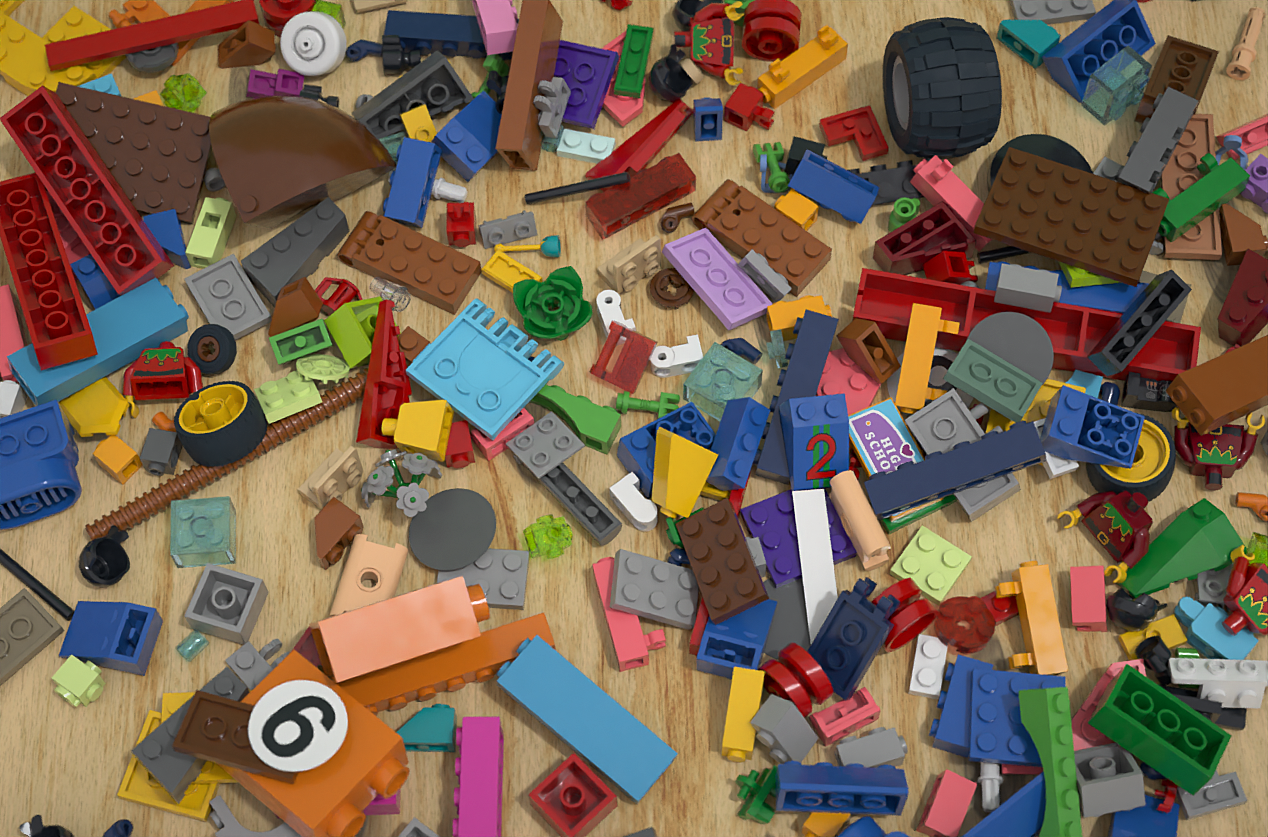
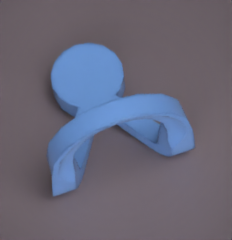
(1233, 142)
(763, 165)

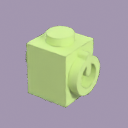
(78, 682)

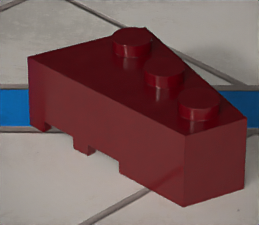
(921, 240)
(1247, 302)

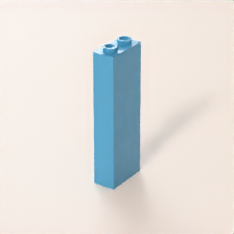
(120, 334)
(585, 718)

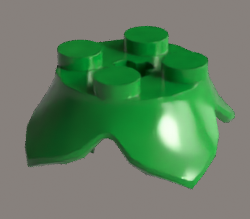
(560, 290)

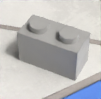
(783, 730)

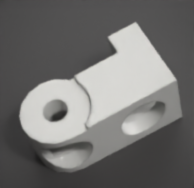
(610, 309)
(676, 359)
(632, 504)

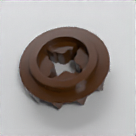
(660, 284)

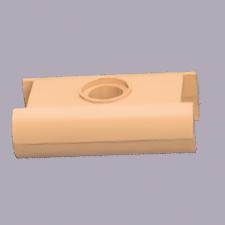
(859, 520)
(366, 562)

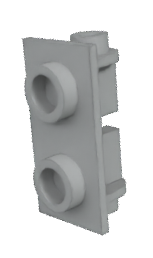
(508, 230)

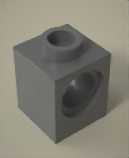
(161, 452)

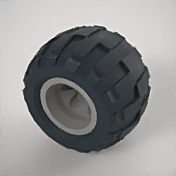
(941, 88)

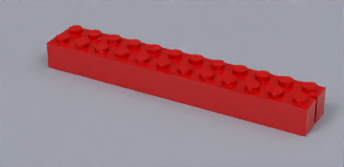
(1071, 328)

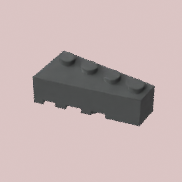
(428, 83)
(1158, 141)
(296, 249)
(155, 753)

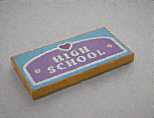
(883, 442)

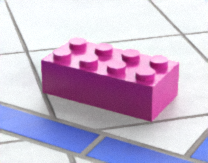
(479, 777)

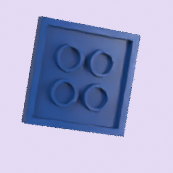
(996, 717)

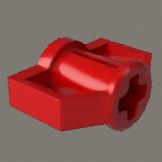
(342, 293)

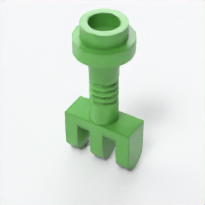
(492, 63)
(778, 180)
(661, 407)

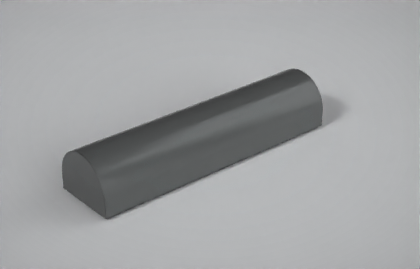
(581, 503)

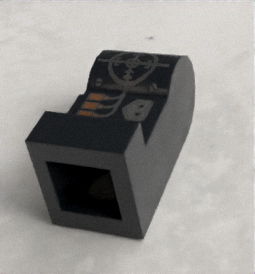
(1146, 394)

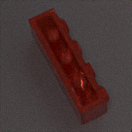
(642, 196)

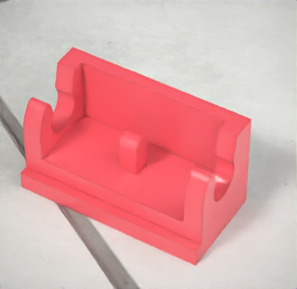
(492, 448)
(1088, 598)
(845, 717)
(946, 805)

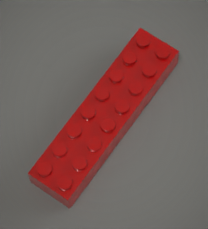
(86, 191)
(42, 274)

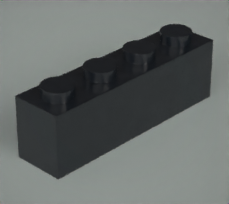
(1139, 323)

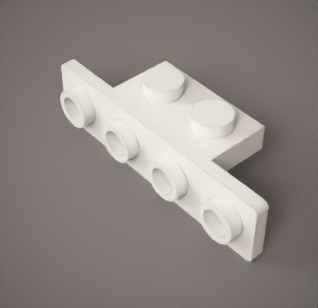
(1223, 680)

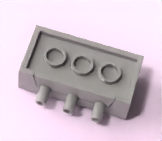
(948, 423)

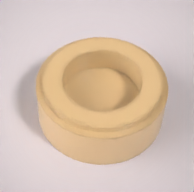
(692, 70)

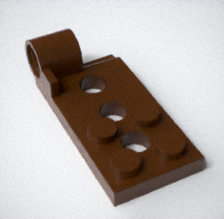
(1171, 66)

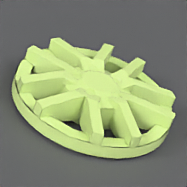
(322, 367)

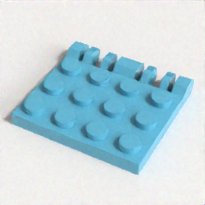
(484, 370)

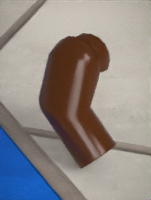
(674, 215)

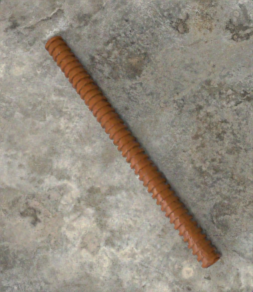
(201, 475)

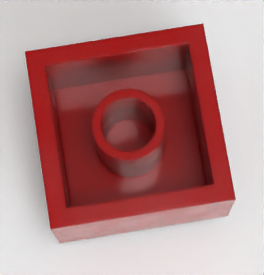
(573, 799)

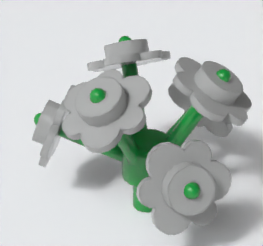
(409, 495)

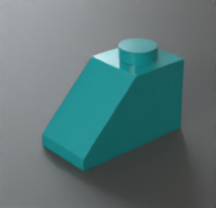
(1028, 39)
(431, 730)

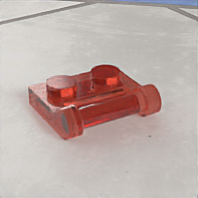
(631, 361)

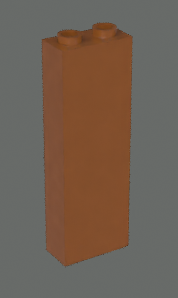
(531, 62)
(1223, 387)

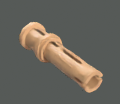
(1245, 51)

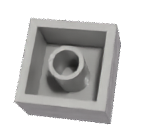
(226, 604)
(1108, 780)

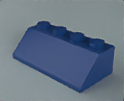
(1096, 43)
(840, 788)
(1018, 816)

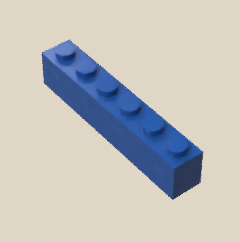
(1107, 297)

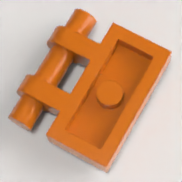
(137, 11)

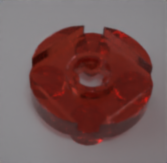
(972, 611)

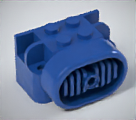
(37, 465)

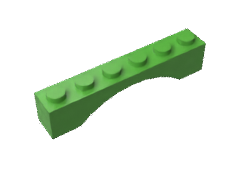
(590, 422)
(1048, 720)

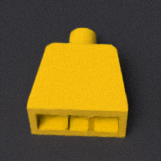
(421, 428)

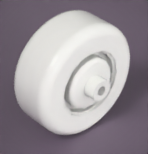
(313, 43)

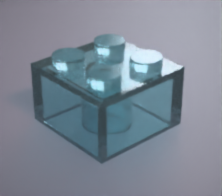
(1116, 85)
(721, 378)
(203, 532)

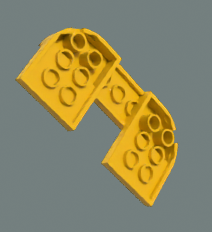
(24, 53)

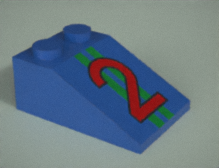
(815, 439)

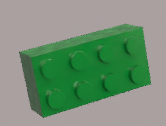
(1160, 729)

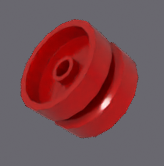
(279, 12)
(771, 29)
(910, 617)
(796, 678)

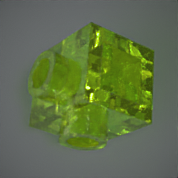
(183, 92)
(548, 537)

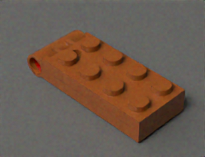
(749, 223)
(410, 260)

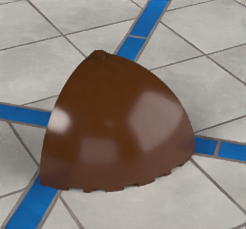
(291, 154)

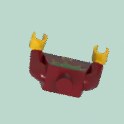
(1216, 452)
(1118, 525)

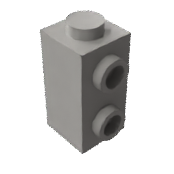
(1027, 287)
(876, 749)

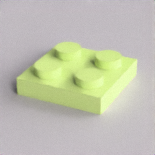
(287, 396)
(931, 564)

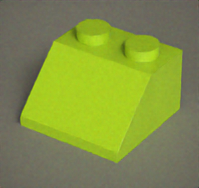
(354, 330)

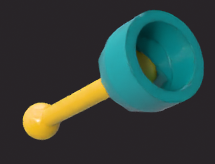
(549, 246)

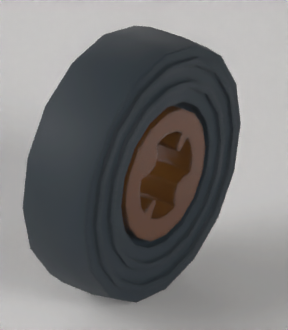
(224, 347)

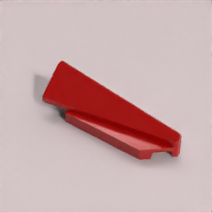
(644, 145)

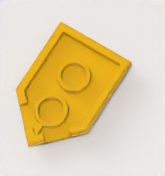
(95, 408)

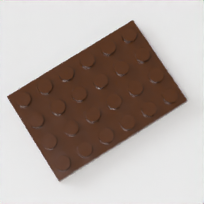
(147, 147)
(1071, 216)

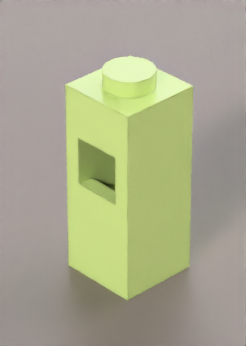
(211, 232)

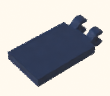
(852, 636)

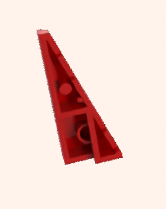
(386, 381)

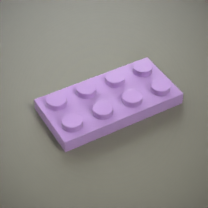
(717, 278)

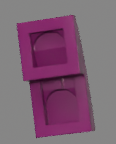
(282, 83)

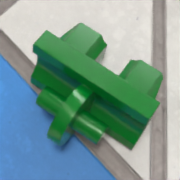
(754, 805)

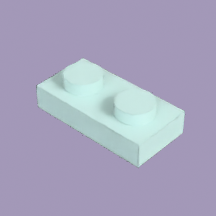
(585, 146)

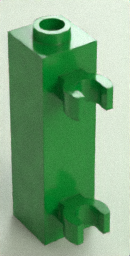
(1203, 197)

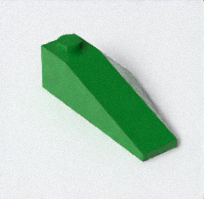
(1190, 545)

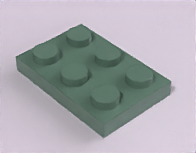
(993, 381)

